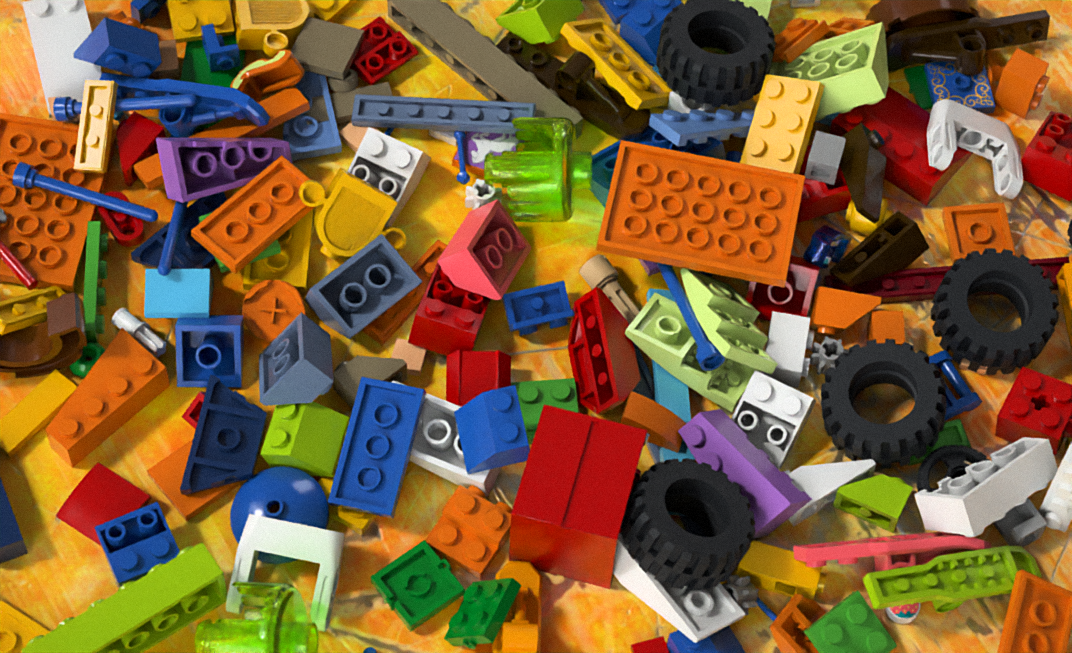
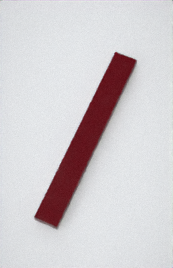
(923, 283)

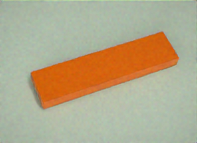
(391, 320)

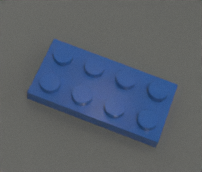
(377, 447)

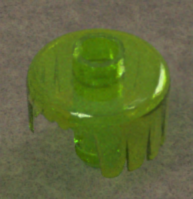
(541, 171)
(274, 627)

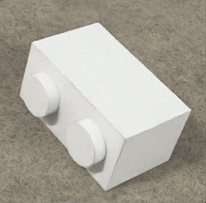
(786, 345)

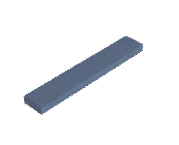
(439, 113)

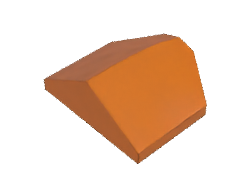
(791, 623)

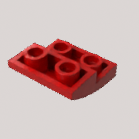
(381, 52)
(100, 498)

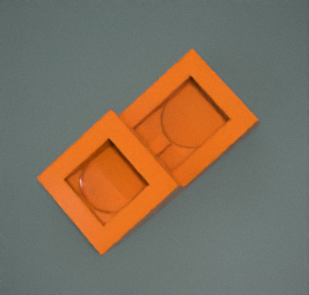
(658, 421)

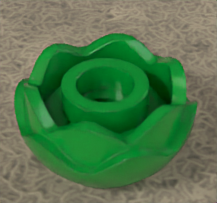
(81, 366)

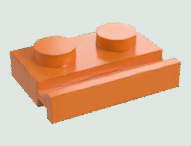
(797, 38)

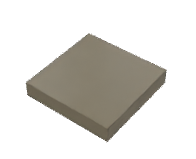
(327, 47)

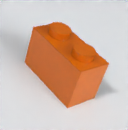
(1022, 83)

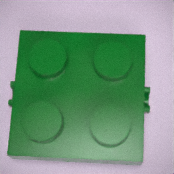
(417, 585)
(482, 612)

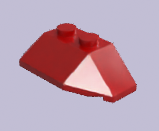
(601, 353)

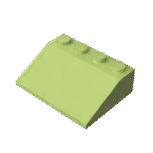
(848, 66)

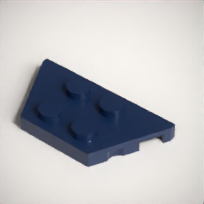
(189, 252)
(224, 440)

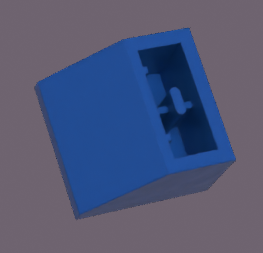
(136, 543)

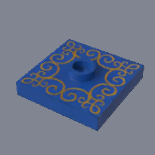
(969, 90)

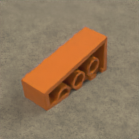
(107, 398)

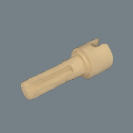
(601, 274)

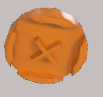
(271, 308)

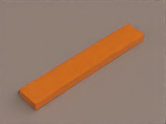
(279, 107)

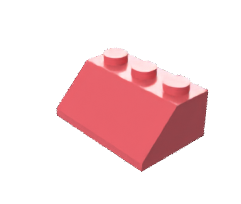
(485, 252)

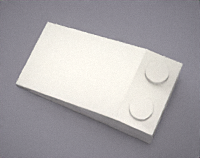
(55, 34)
(440, 449)
(690, 611)

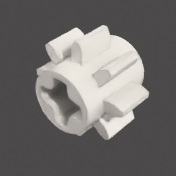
(481, 194)

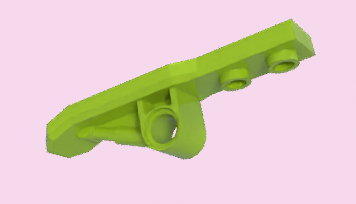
(951, 578)

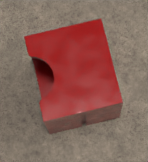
(575, 495)

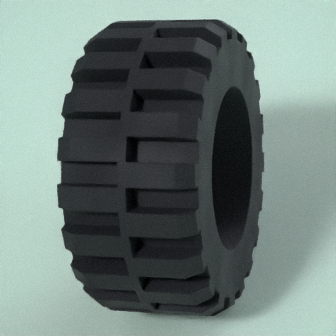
(712, 76)
(1010, 278)
(880, 365)
(669, 549)

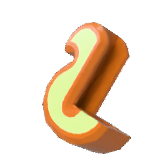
(269, 75)

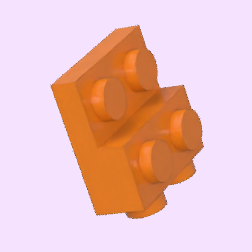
(471, 530)

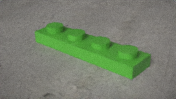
(95, 271)

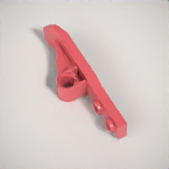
(889, 551)

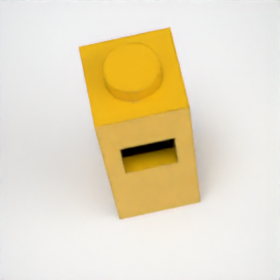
(779, 572)

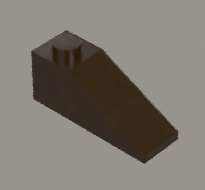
(864, 170)
(884, 251)

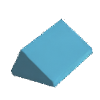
(179, 294)

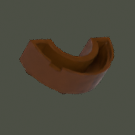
(914, 13)
(50, 344)

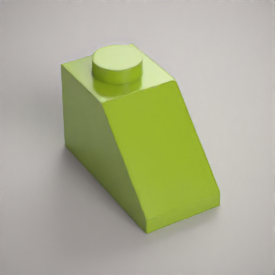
(875, 500)

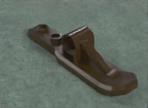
(964, 40)
(578, 88)

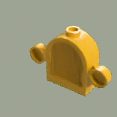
(269, 23)
(350, 214)

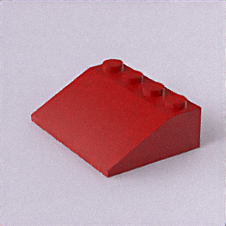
(904, 132)

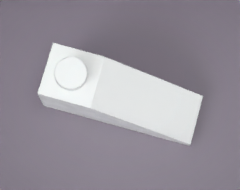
(823, 482)

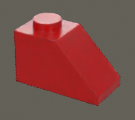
(136, 142)

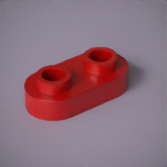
(121, 223)

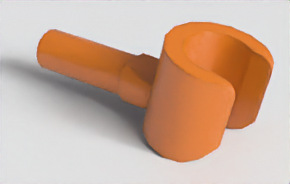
(994, 70)

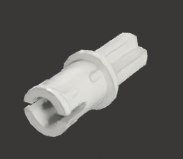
(139, 331)

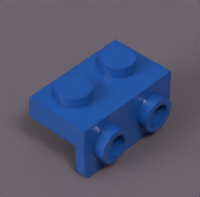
(537, 307)

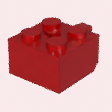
(1036, 409)

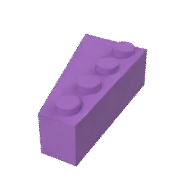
(214, 165)
(726, 447)

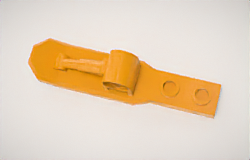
(523, 622)

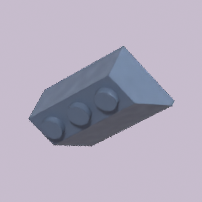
(362, 288)
(296, 364)

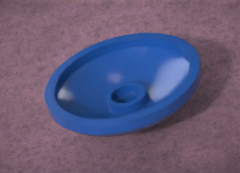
(294, 490)

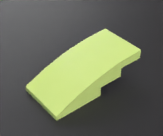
(727, 320)
(668, 341)

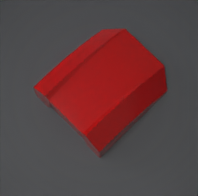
(475, 372)

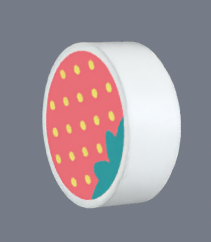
(903, 614)

